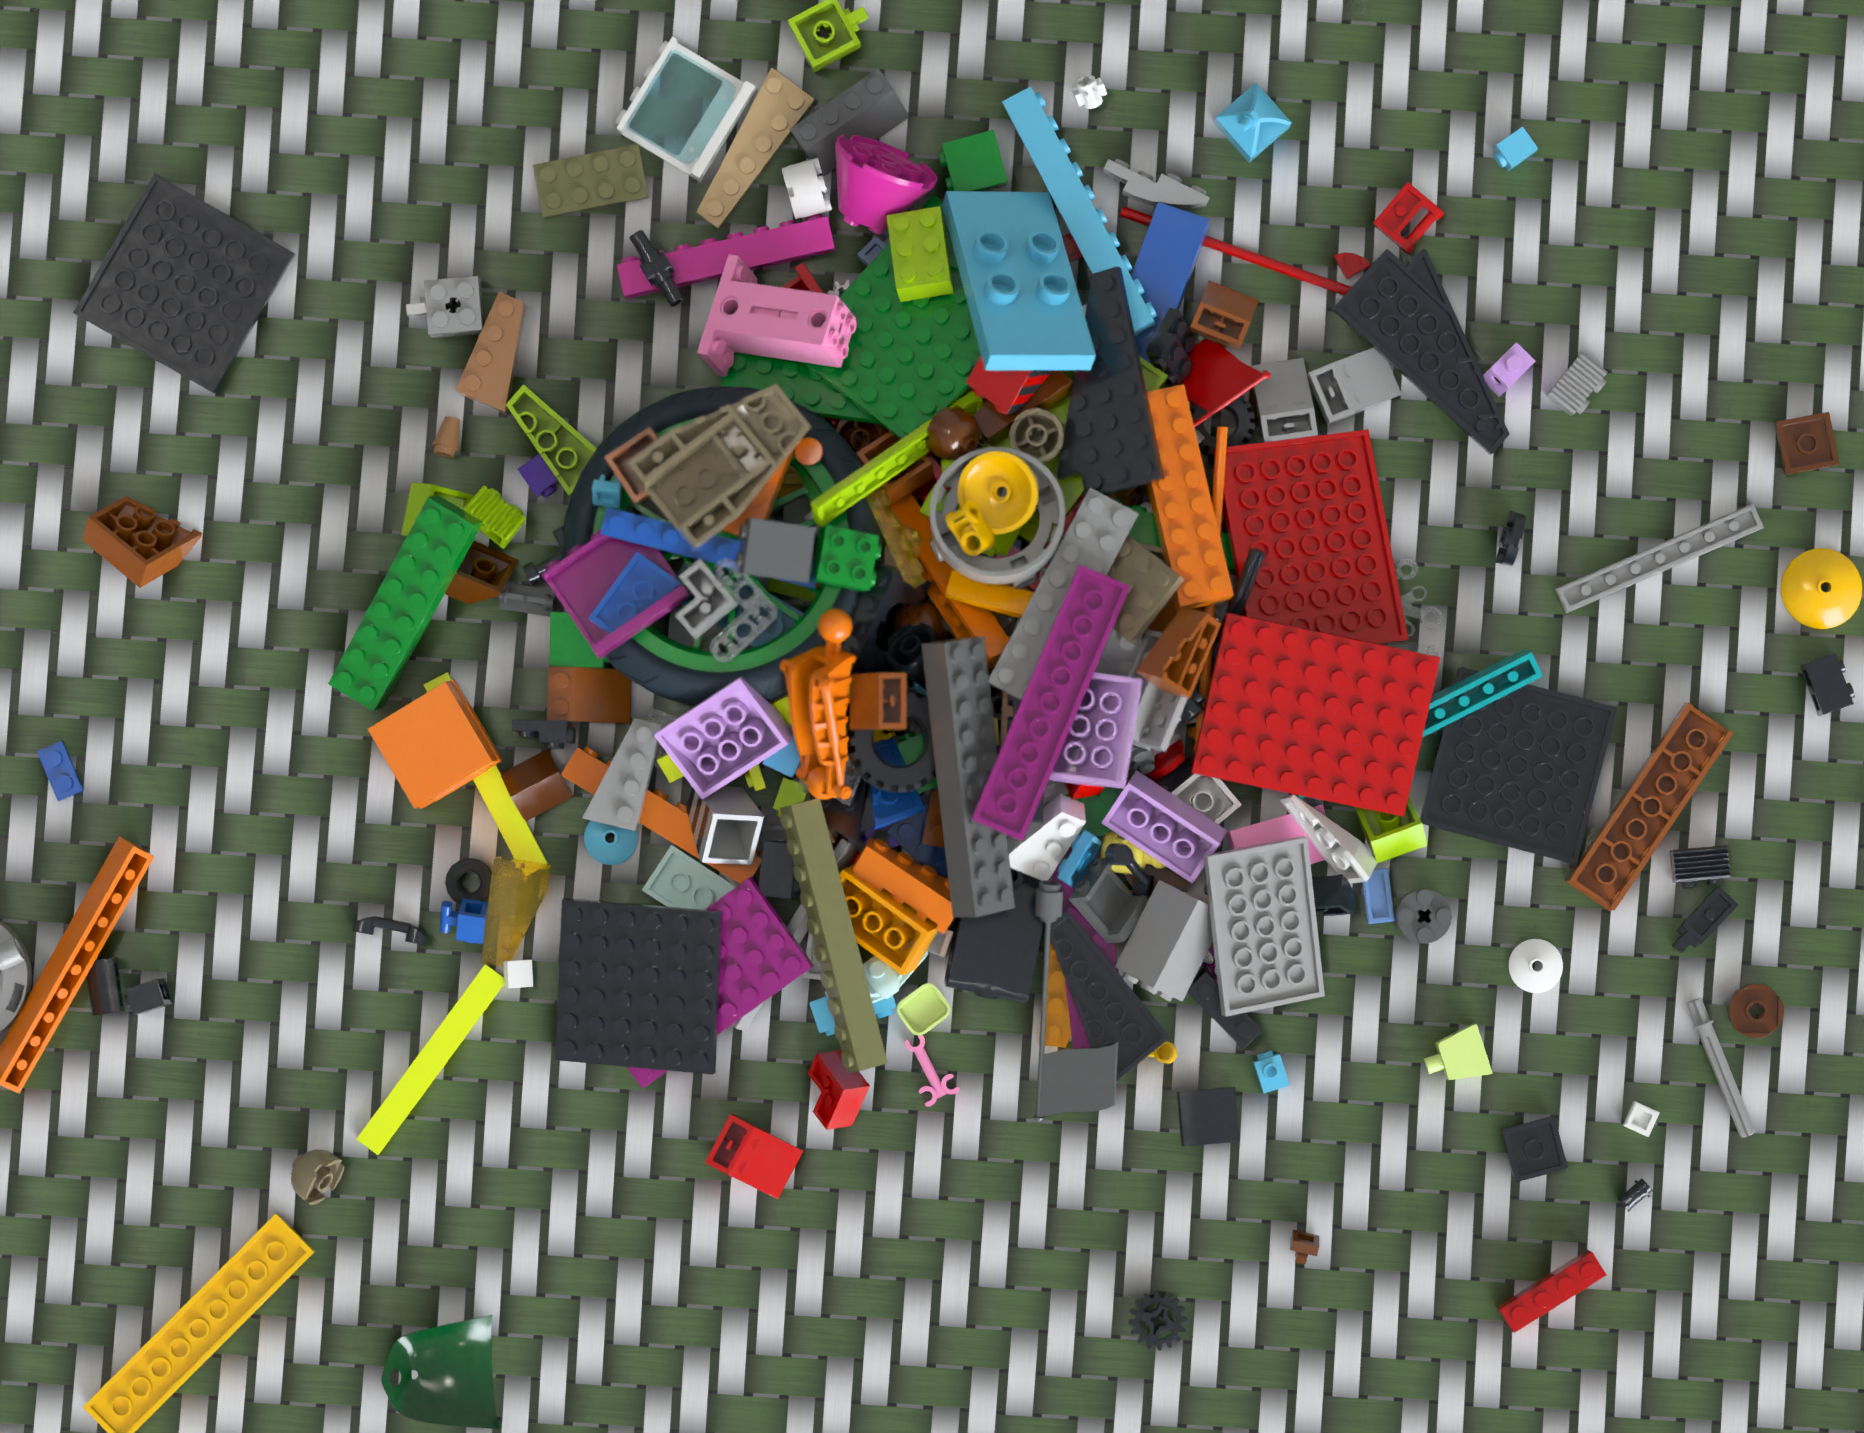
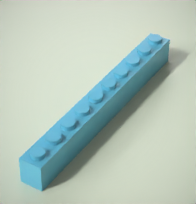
(1073, 198)

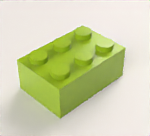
(920, 254)

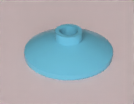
(605, 852)

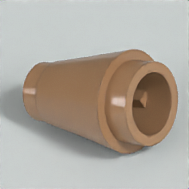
(447, 438)

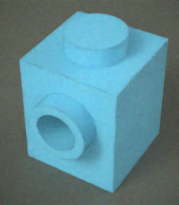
(1270, 1071)

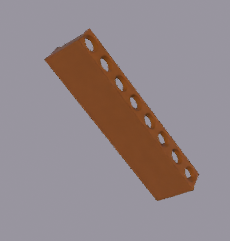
(1649, 807)

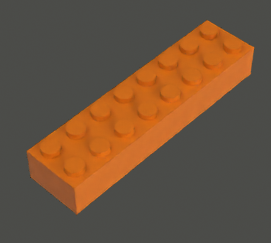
(1184, 505)

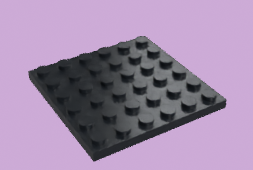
(184, 283)
(1521, 771)
(638, 985)

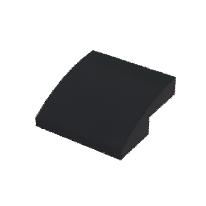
(1208, 1116)

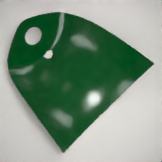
(452, 1377)

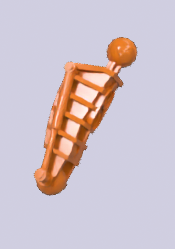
(817, 706)

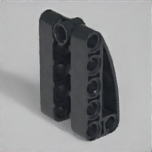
(998, 950)

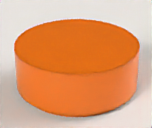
(809, 451)

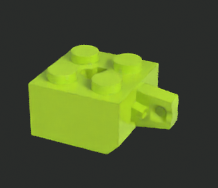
(831, 18)

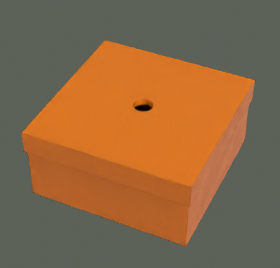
(435, 744)

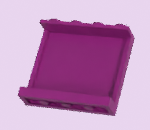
(587, 576)

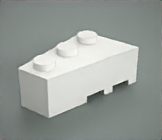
(1047, 841)

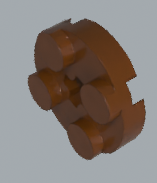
(1766, 1022)

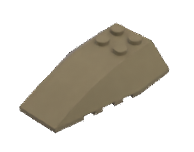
(719, 462)

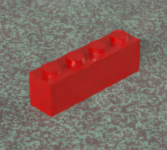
(1551, 1291)

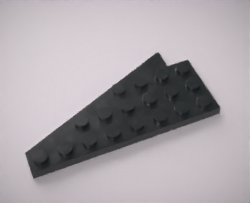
(1416, 330)

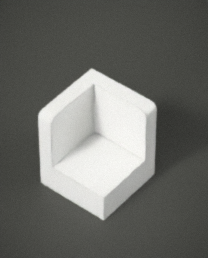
(940, 943)

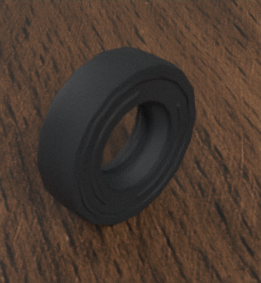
(468, 865)

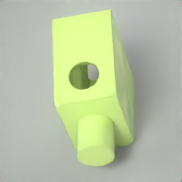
(1460, 1055)

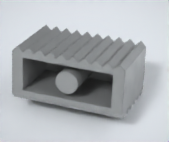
(1577, 384)

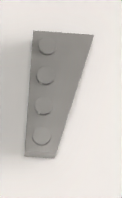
(626, 782)

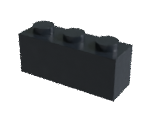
(1238, 1027)

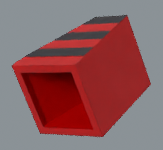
(1006, 388)

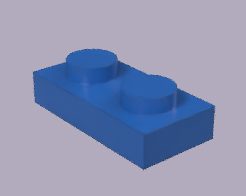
(60, 771)

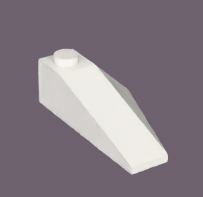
(1338, 847)

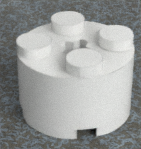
(806, 188)

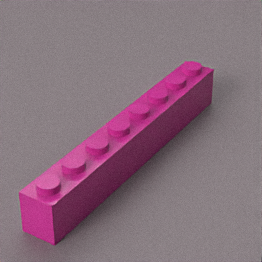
(757, 250)

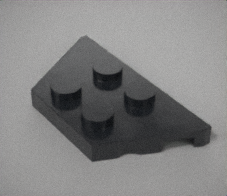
(845, 818)

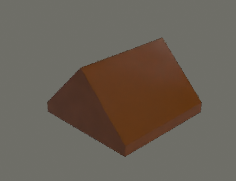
(536, 785)

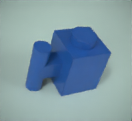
(469, 920)

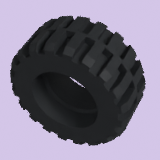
(891, 777)

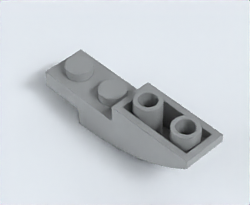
(1167, 190)

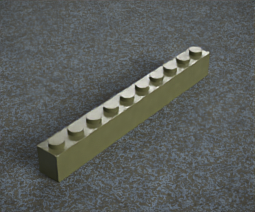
(833, 935)

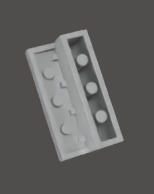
(1157, 710)

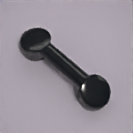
(1122, 855)
(368, 924)

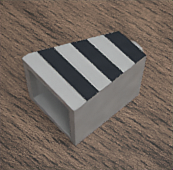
(725, 825)

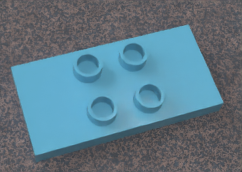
(1018, 281)

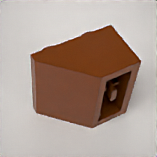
(1223, 315)
(878, 701)

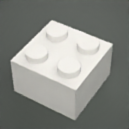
(1208, 797)

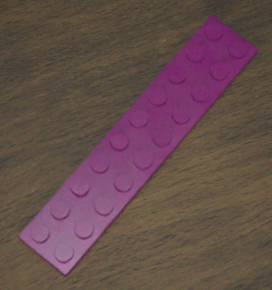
(1050, 702)

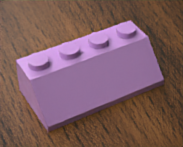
(1164, 826)

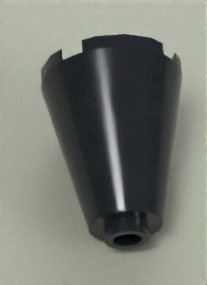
(906, 650)

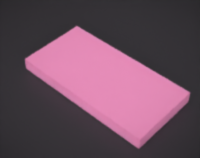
(1270, 831)

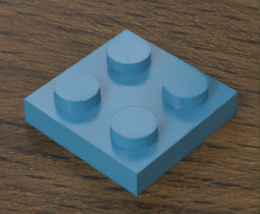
(1084, 851)

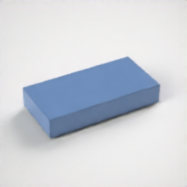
(1378, 897)

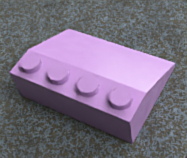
(1101, 734)
(724, 737)

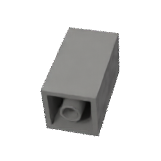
(1167, 943)

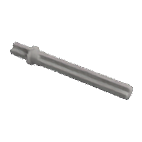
(1720, 1067)

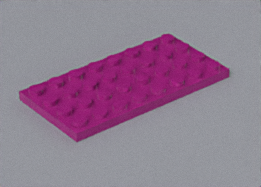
(755, 962)

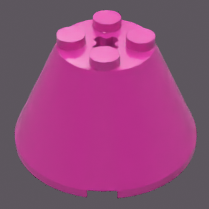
(877, 181)

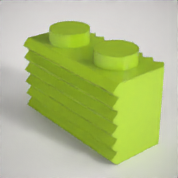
(499, 519)

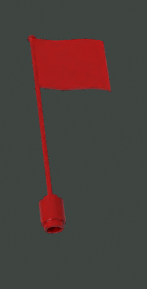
(1214, 381)

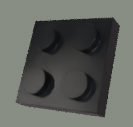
(1534, 1149)

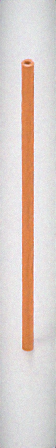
(1217, 502)

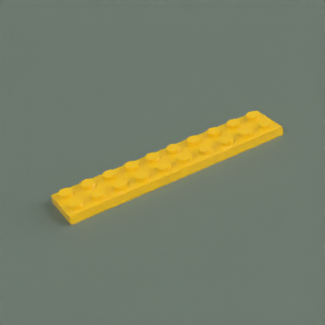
(199, 1328)

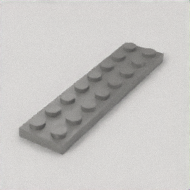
(1089, 541)

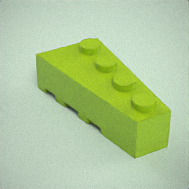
(555, 440)

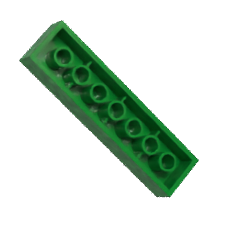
(405, 602)

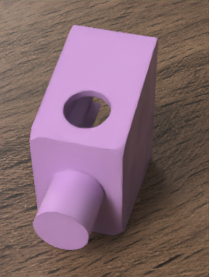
(1508, 369)

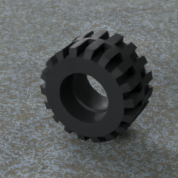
(1242, 433)

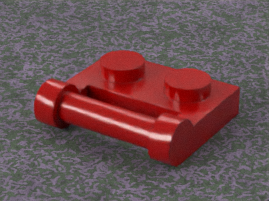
(1399, 214)

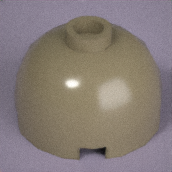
(1037, 434)
(315, 1173)

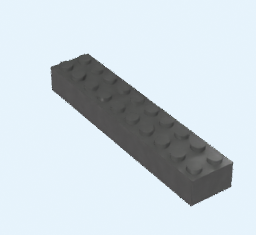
(963, 761)

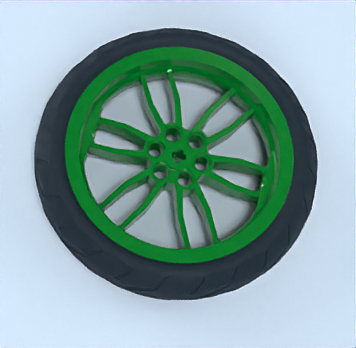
(687, 672)

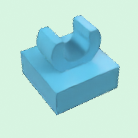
(607, 493)

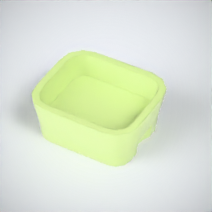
(923, 1009)

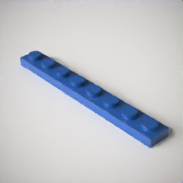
(665, 537)

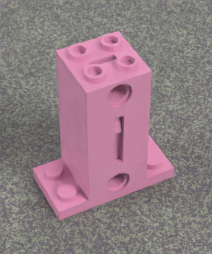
(773, 322)

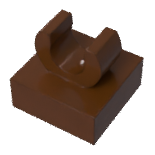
(1304, 1244)

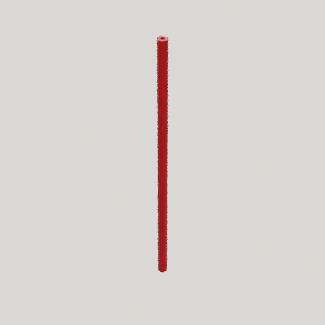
(1252, 257)

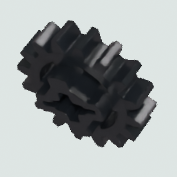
(1144, 1315)

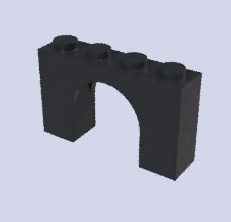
(871, 607)

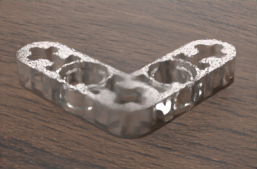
(751, 607)

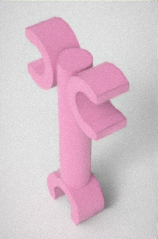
(937, 1088)

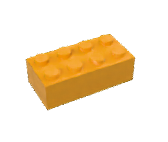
(886, 927)

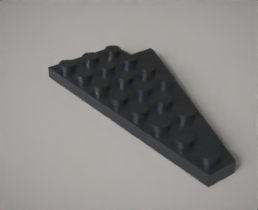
(1109, 413)

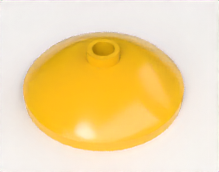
(982, 483)
(1803, 592)

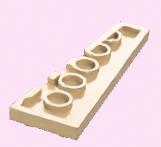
(762, 133)

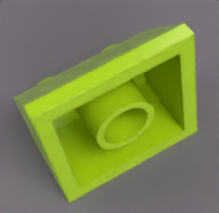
(418, 495)
(1392, 834)

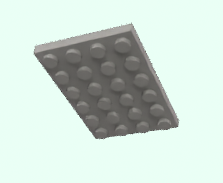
(1264, 925)

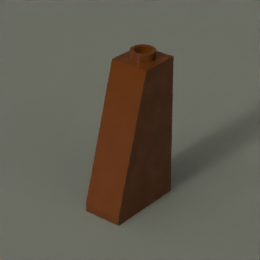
(996, 426)

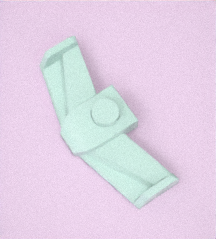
(882, 979)

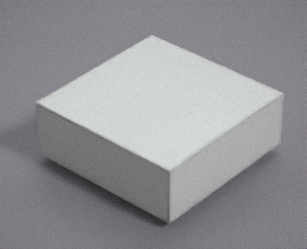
(518, 974)
(1641, 1118)

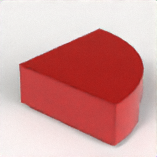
(1351, 264)

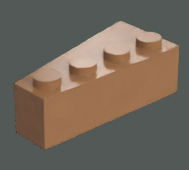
(495, 355)

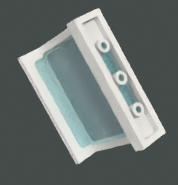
(684, 109)

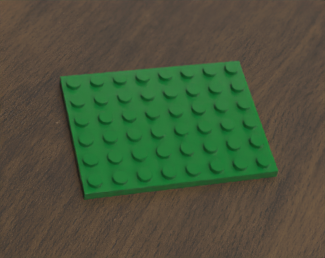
(908, 354)

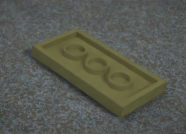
(590, 181)

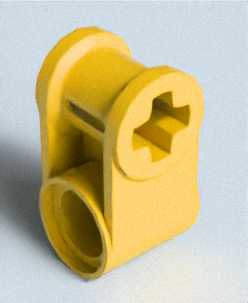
(969, 527)

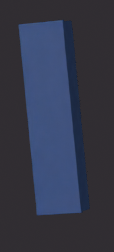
(1167, 262)

